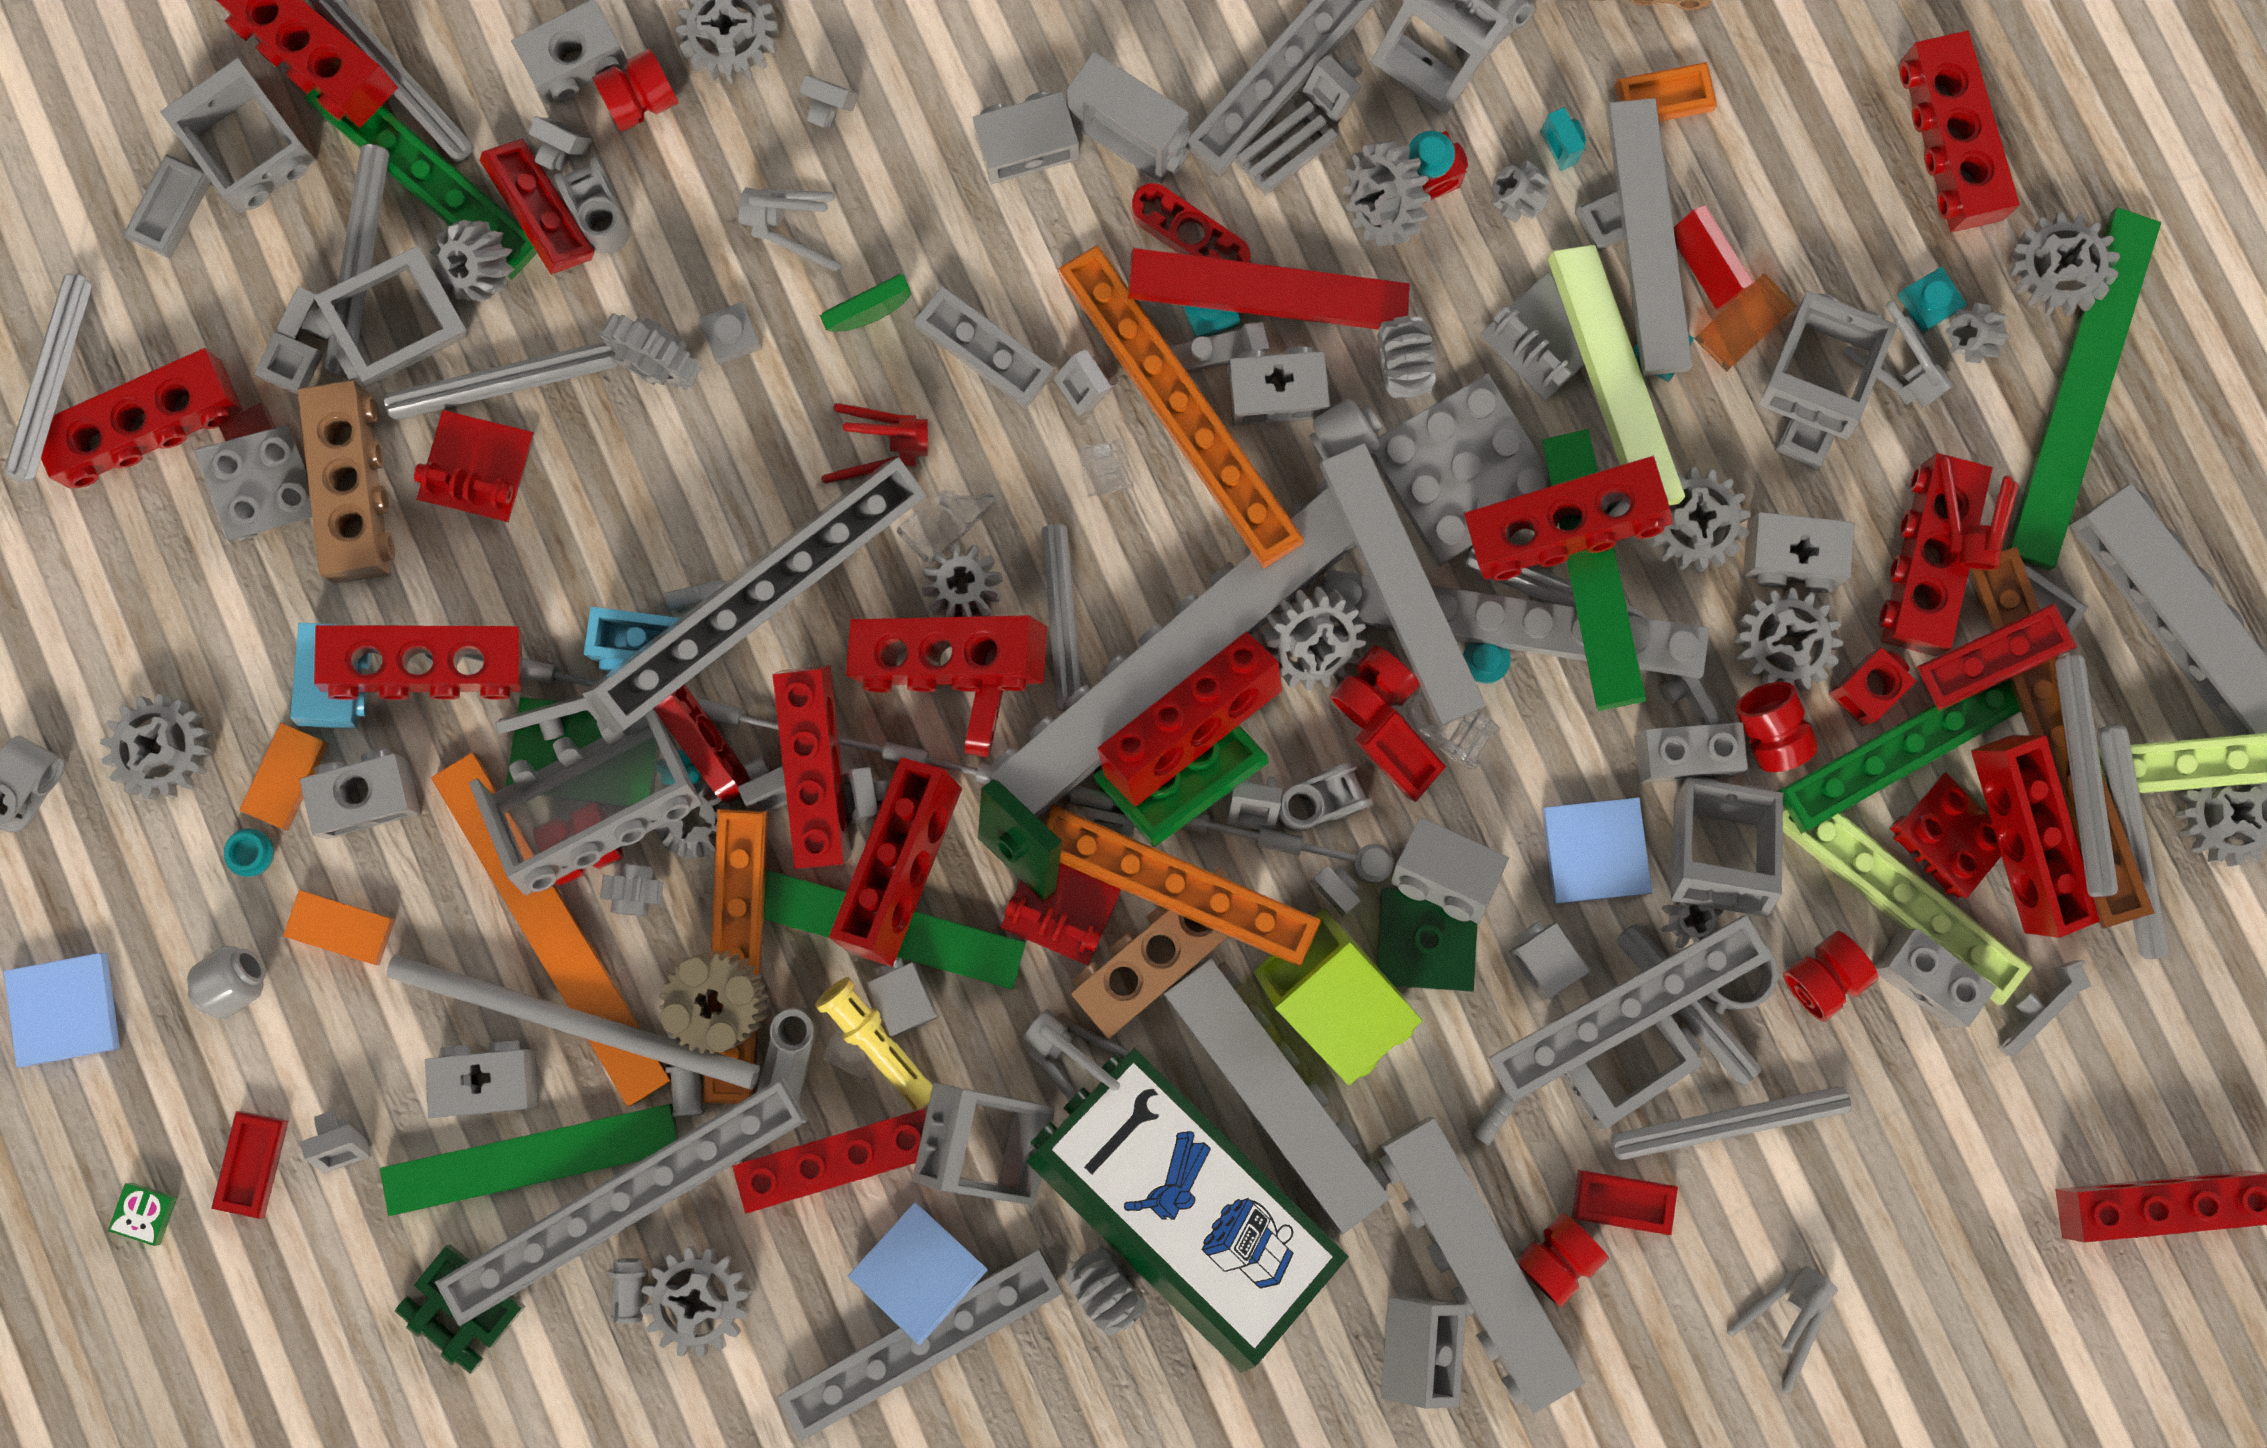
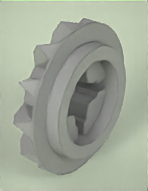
(700, 841)

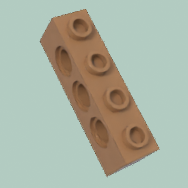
(323, 414)
(1114, 1011)

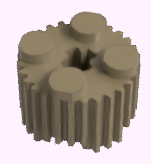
(688, 1014)

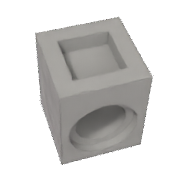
(1548, 959)
(902, 997)

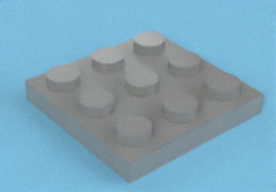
(1458, 460)

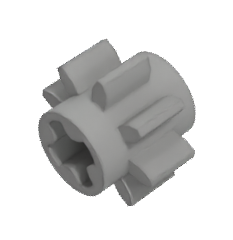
(1520, 191)
(1977, 333)
(631, 889)
(1699, 931)

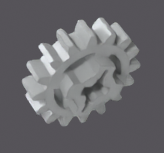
(737, 50)
(1386, 193)
(2081, 277)
(650, 351)
(1716, 517)
(1782, 623)
(1314, 638)
(148, 763)
(2210, 822)
(690, 1323)

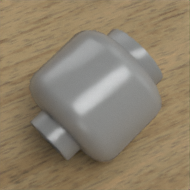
(1345, 428)
(225, 981)

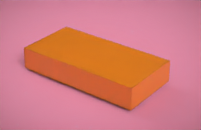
(1677, 90)
(276, 786)
(339, 927)

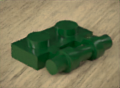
(456, 1348)

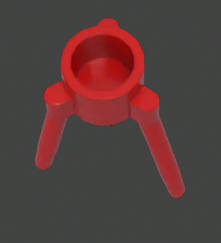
(906, 435)
(1983, 543)

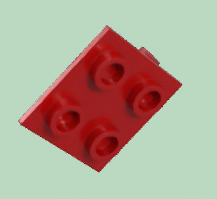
(474, 466)
(1951, 836)
(1068, 919)

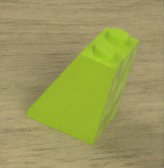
(1339, 1001)

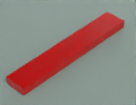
(1265, 289)

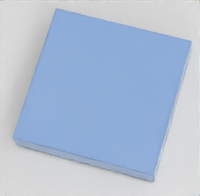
(1596, 850)
(61, 1010)
(917, 1273)

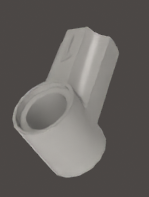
(787, 1058)

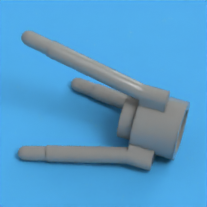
(766, 209)
(1926, 379)
(1051, 1037)
(1811, 1298)

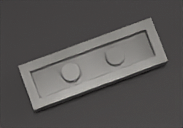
(984, 347)

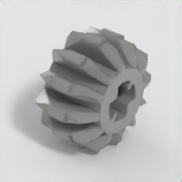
(472, 260)
(1406, 357)
(947, 577)
(1106, 1291)

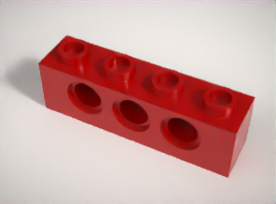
(314, 52)
(1954, 64)
(112, 415)
(1585, 497)
(1944, 583)
(877, 642)
(342, 646)
(1190, 718)
(812, 766)
(2035, 835)
(896, 862)
(830, 1161)
(2163, 1206)

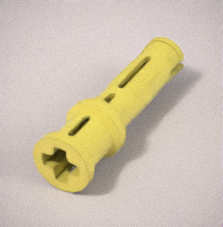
(863, 1028)

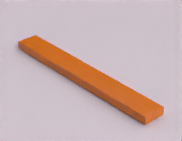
(1181, 407)
(554, 938)

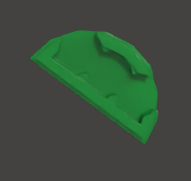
(867, 306)

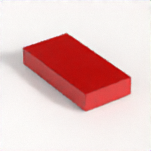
(1711, 257)
(1400, 753)
(250, 1164)
(1624, 1202)

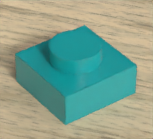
(1564, 138)
(1932, 299)
(1209, 322)

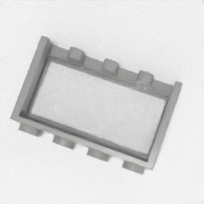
(585, 802)

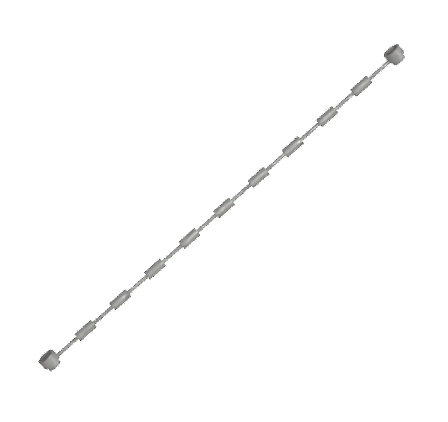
(1370, 864)

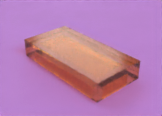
(1745, 322)

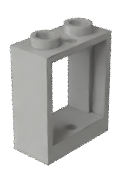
(1438, 84)
(211, 103)
(1128, 118)
(434, 296)
(1816, 404)
(1724, 886)
(1598, 1104)
(947, 1136)

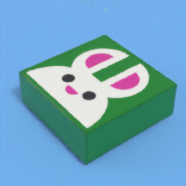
(142, 1214)

